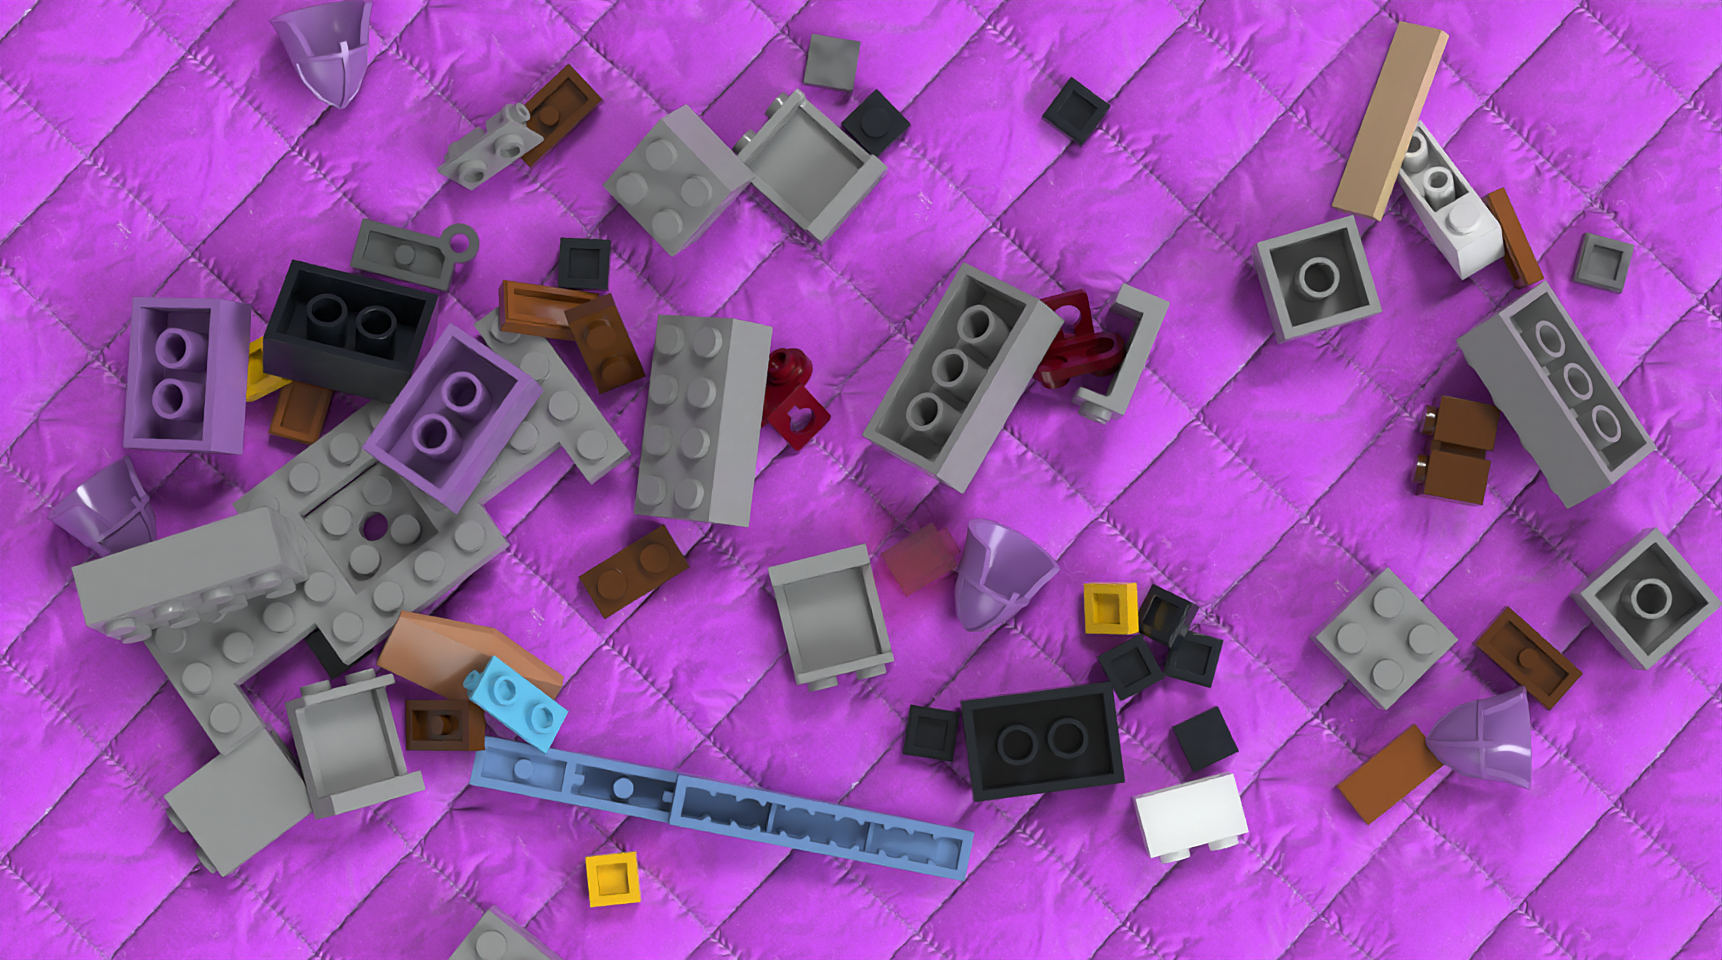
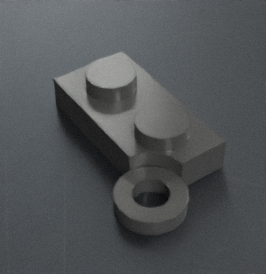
(411, 254)

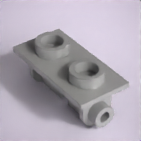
(482, 155)

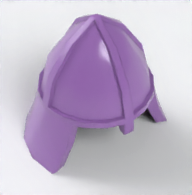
(328, 47)
(108, 510)
(998, 574)
(1487, 739)

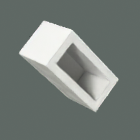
(1190, 816)

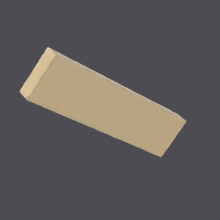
(1390, 120)

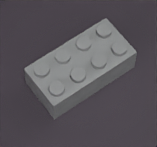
(963, 377)
(1556, 395)
(703, 419)
(191, 575)

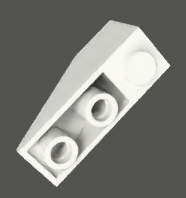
(1449, 206)

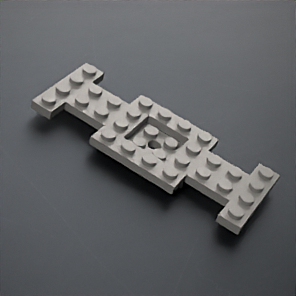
(364, 584)

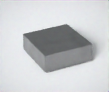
(832, 63)
(1602, 263)

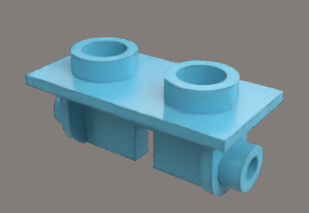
(516, 703)

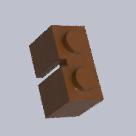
(1455, 450)

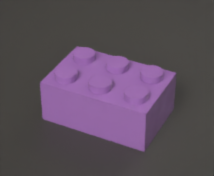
(187, 375)
(453, 418)

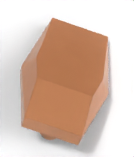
(444, 651)

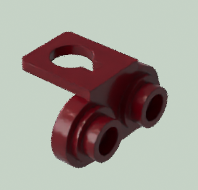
(1081, 350)
(785, 383)

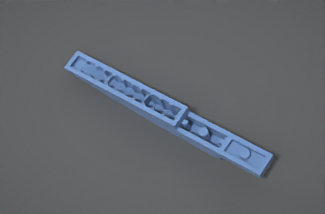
(723, 807)

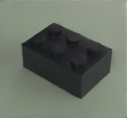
(348, 332)
(1042, 741)

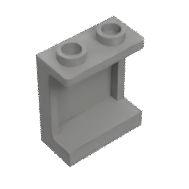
(808, 166)
(1148, 315)
(831, 617)
(349, 745)
(241, 801)

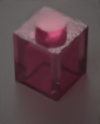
(921, 558)

